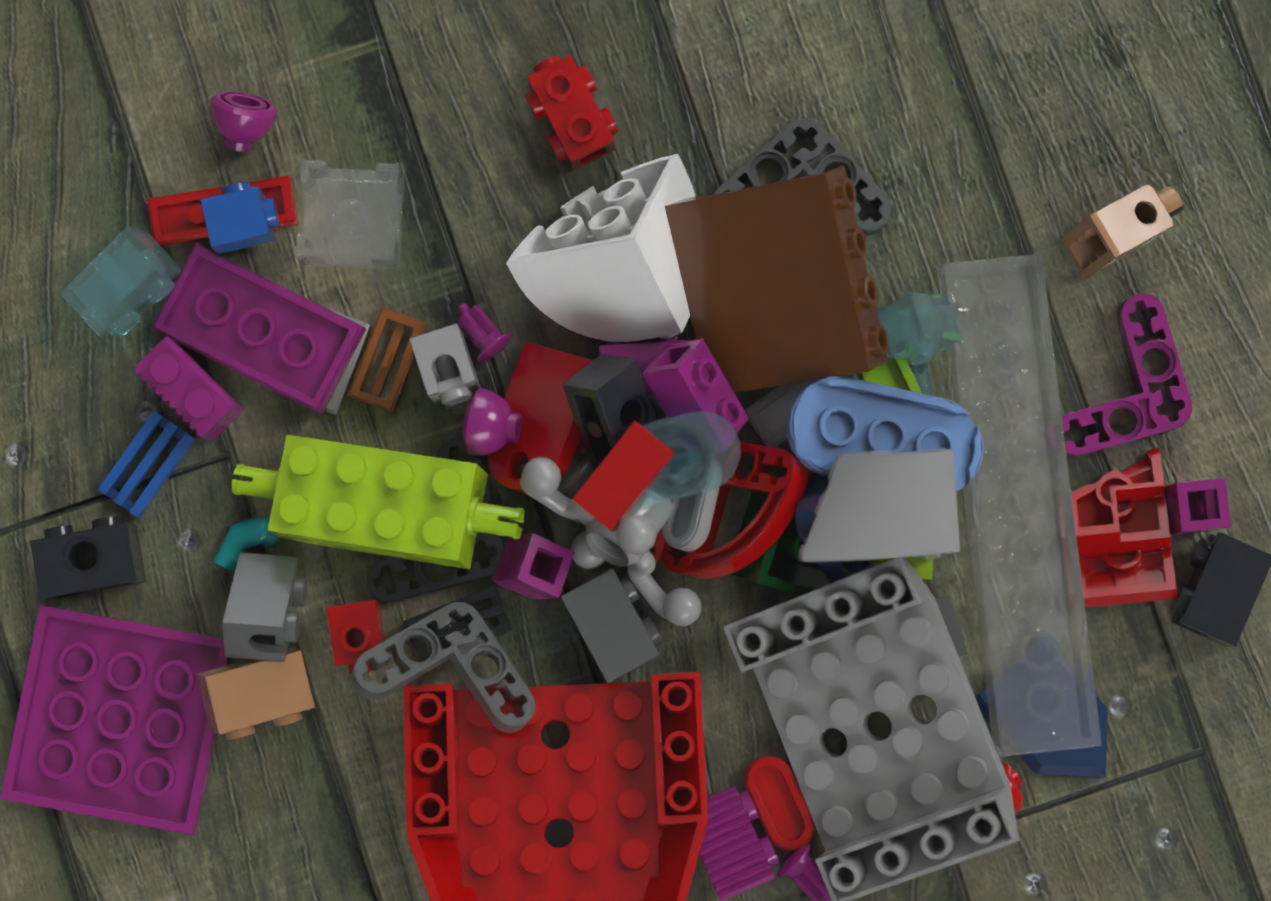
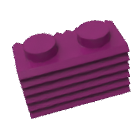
(188, 389)
(731, 847)

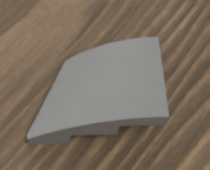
(886, 507)

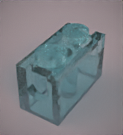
(122, 282)

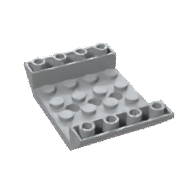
(891, 802)

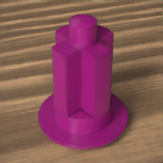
(482, 332)
(805, 874)

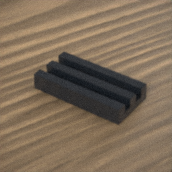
(497, 610)

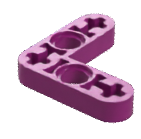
(1144, 403)

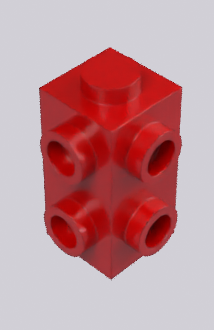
(565, 100)

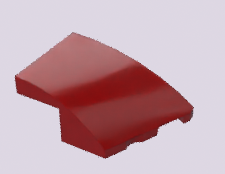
(1125, 536)

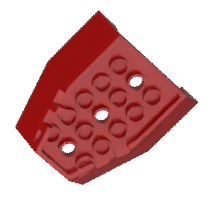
(622, 781)

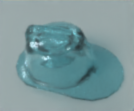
(704, 456)

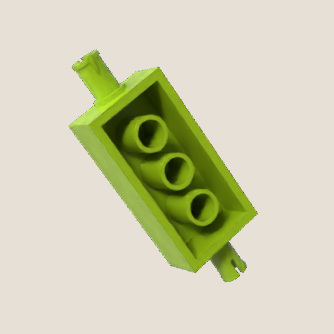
(378, 501)

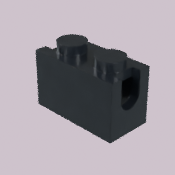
(1220, 589)

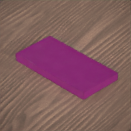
(259, 328)

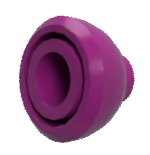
(242, 118)
(489, 423)

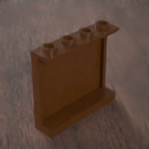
(780, 281)

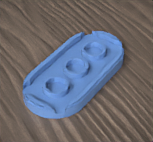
(865, 416)

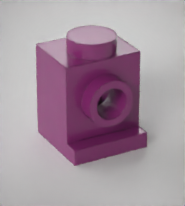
(1197, 506)

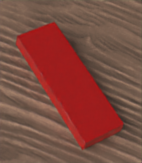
(181, 220)

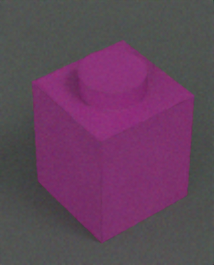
(533, 567)

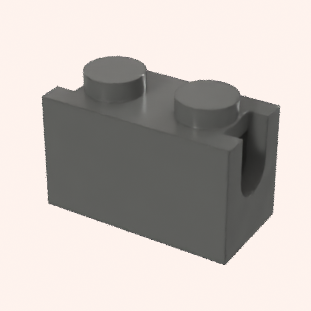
(263, 607)
(611, 624)

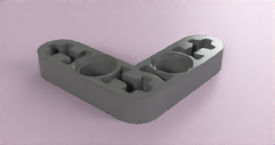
(825, 153)
(460, 651)

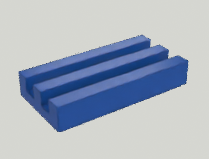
(131, 453)

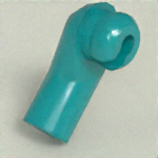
(243, 536)

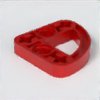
(765, 528)

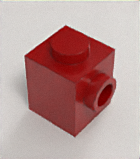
(355, 630)

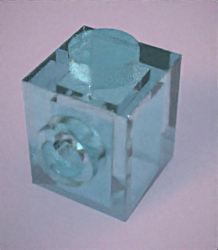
(919, 327)

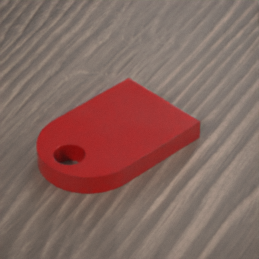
(547, 418)

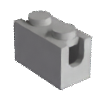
(438, 358)

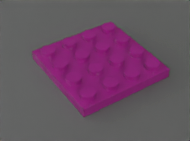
(114, 721)

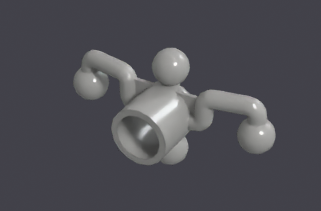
(623, 547)

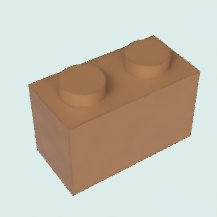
(255, 693)

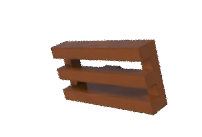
(373, 399)

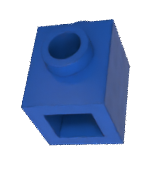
(239, 218)

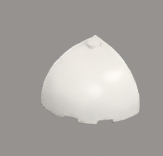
(611, 258)

